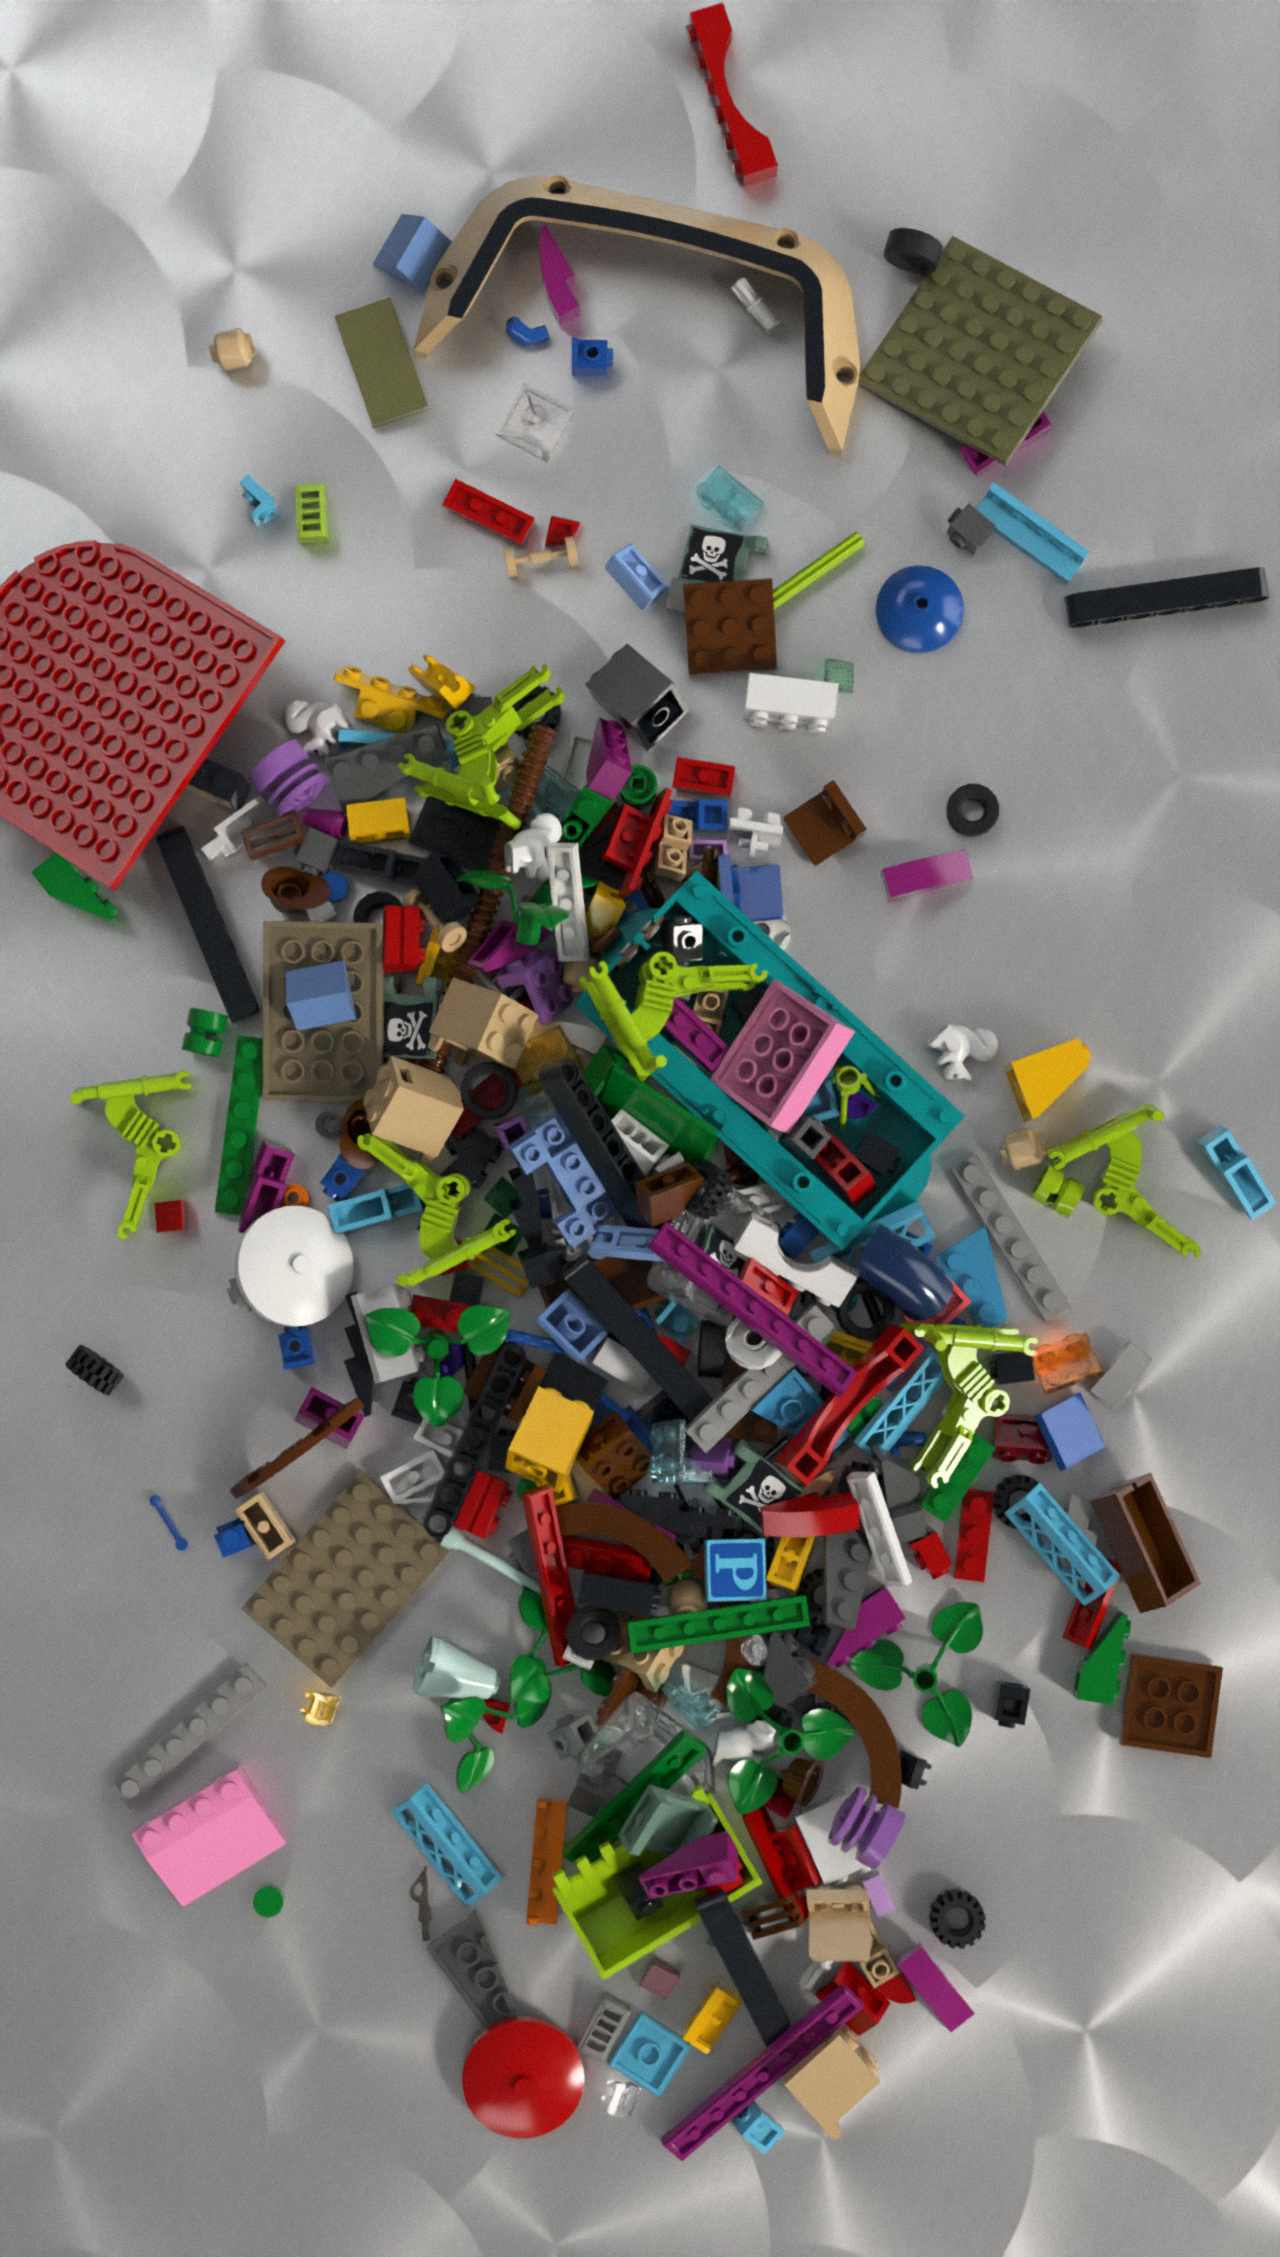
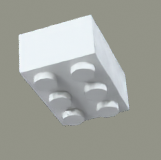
(790, 702)

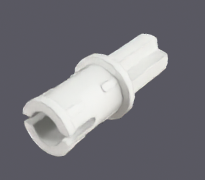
(755, 304)
(814, 1974)

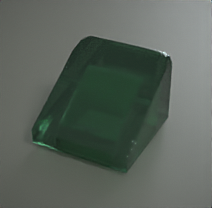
(839, 672)
(500, 1196)
(510, 1245)

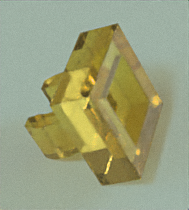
(322, 1709)

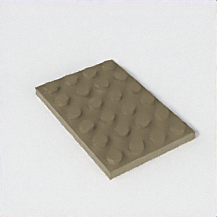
(334, 1059)
(345, 1579)

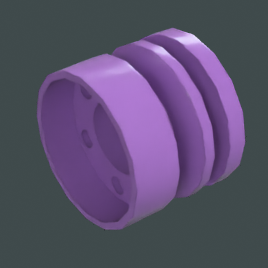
(283, 772)
(862, 1825)

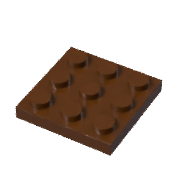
(730, 626)
(1171, 1705)

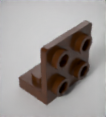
(825, 824)
(523, 1390)
(614, 1455)
(622, 1686)

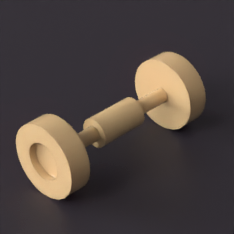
(541, 556)
(451, 936)

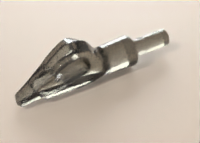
(424, 1909)

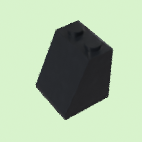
(638, 696)

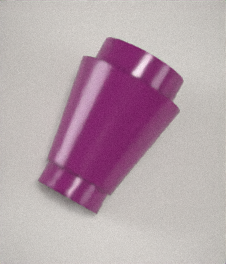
(327, 821)

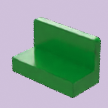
(601, 1066)

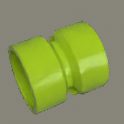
(1058, 1191)

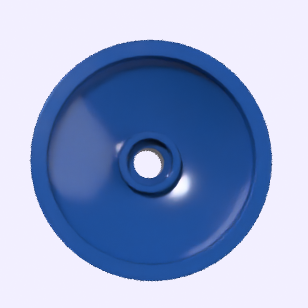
(916, 628)

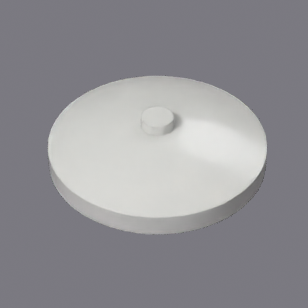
(293, 1266)

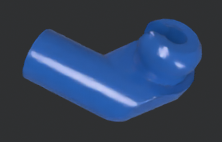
(523, 334)
(909, 1439)

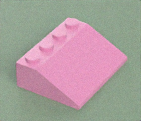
(781, 1056)
(209, 1836)

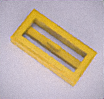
(524, 1282)

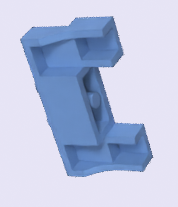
(555, 1147)

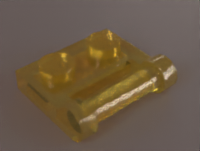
(541, 1050)

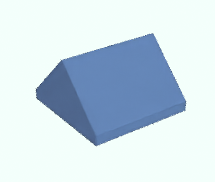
(412, 251)
(319, 995)
(572, 1325)

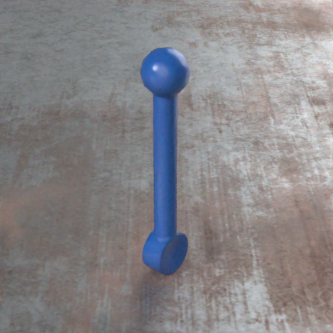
(181, 1543)

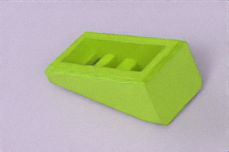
(313, 535)

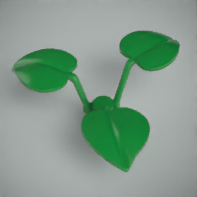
(533, 914)
(438, 1398)
(528, 1674)
(948, 1714)
(459, 1722)
(821, 1738)

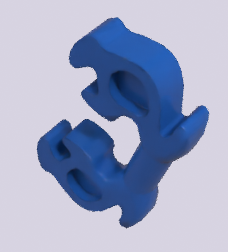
(533, 1340)

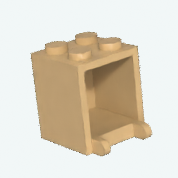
(482, 1024)
(413, 1107)
(833, 2079)

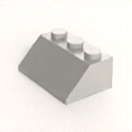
(382, 1366)

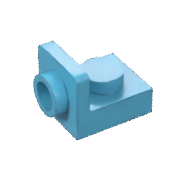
(257, 495)
(676, 1320)
(758, 2127)

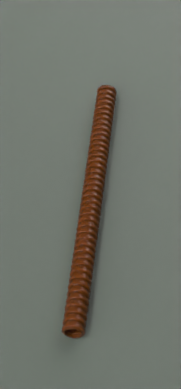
(486, 907)

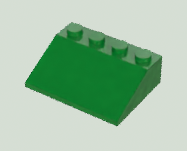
(661, 1116)

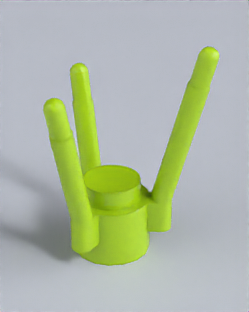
(848, 1083)

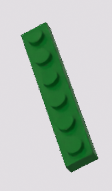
(241, 1126)
(717, 1623)
(661, 1772)

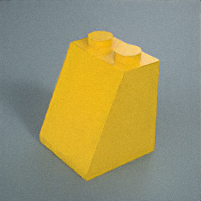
(1046, 1075)
(549, 1438)

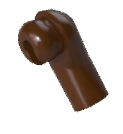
(602, 943)
(743, 1175)

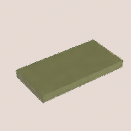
(381, 362)

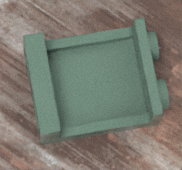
(666, 1822)

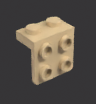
(651, 1665)
(839, 1923)

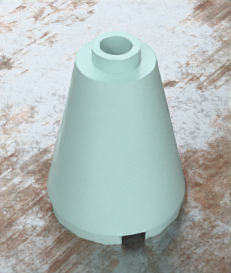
(452, 1673)

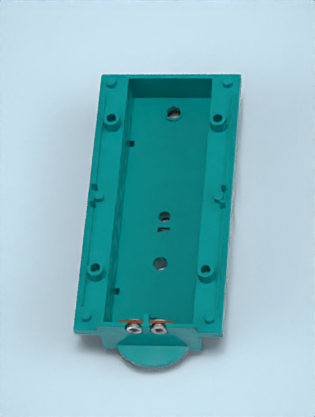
(909, 1110)

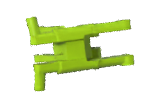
(476, 746)
(655, 1001)
(138, 1130)
(1122, 1172)
(439, 1214)
(971, 1386)

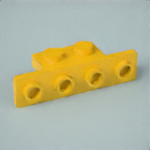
(387, 703)

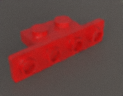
(632, 839)
(784, 1857)

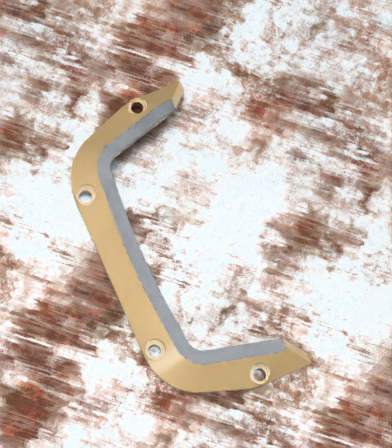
(827, 296)

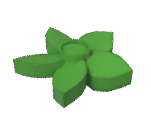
(681, 1576)

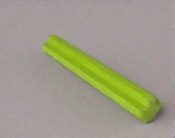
(817, 568)

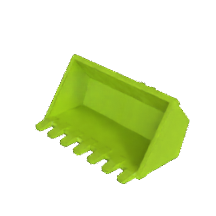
(603, 1916)

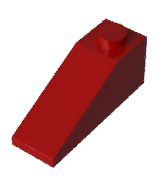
(845, 1171)

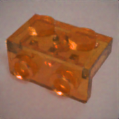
(1065, 1363)

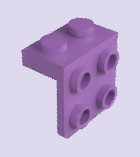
(543, 981)

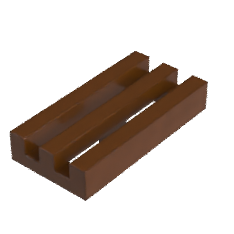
(277, 846)
(755, 1922)

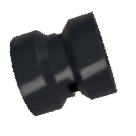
(813, 1637)

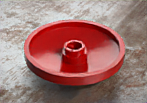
(523, 2077)

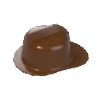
(294, 890)
(352, 1126)
(802, 1779)

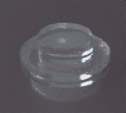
(755, 1650)

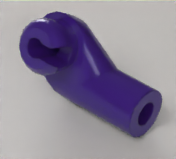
(453, 1361)

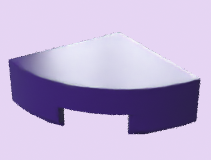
(859, 1106)

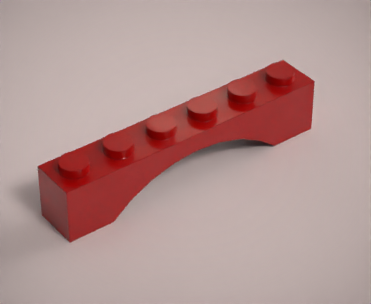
(751, 150)
(817, 1438)

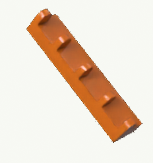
(546, 1860)

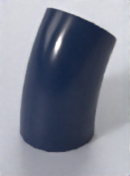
(904, 1275)

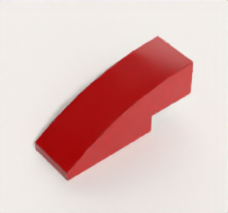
(811, 1516)

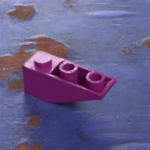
(608, 759)
(876, 1615)
(698, 1865)

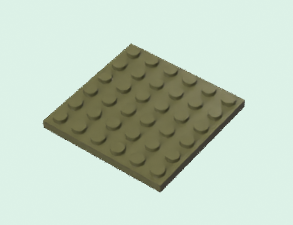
(979, 350)

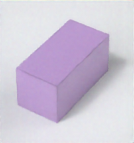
(697, 847)
(878, 1894)

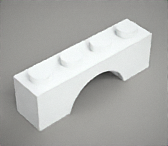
(826, 1279)

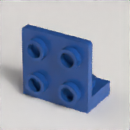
(752, 889)

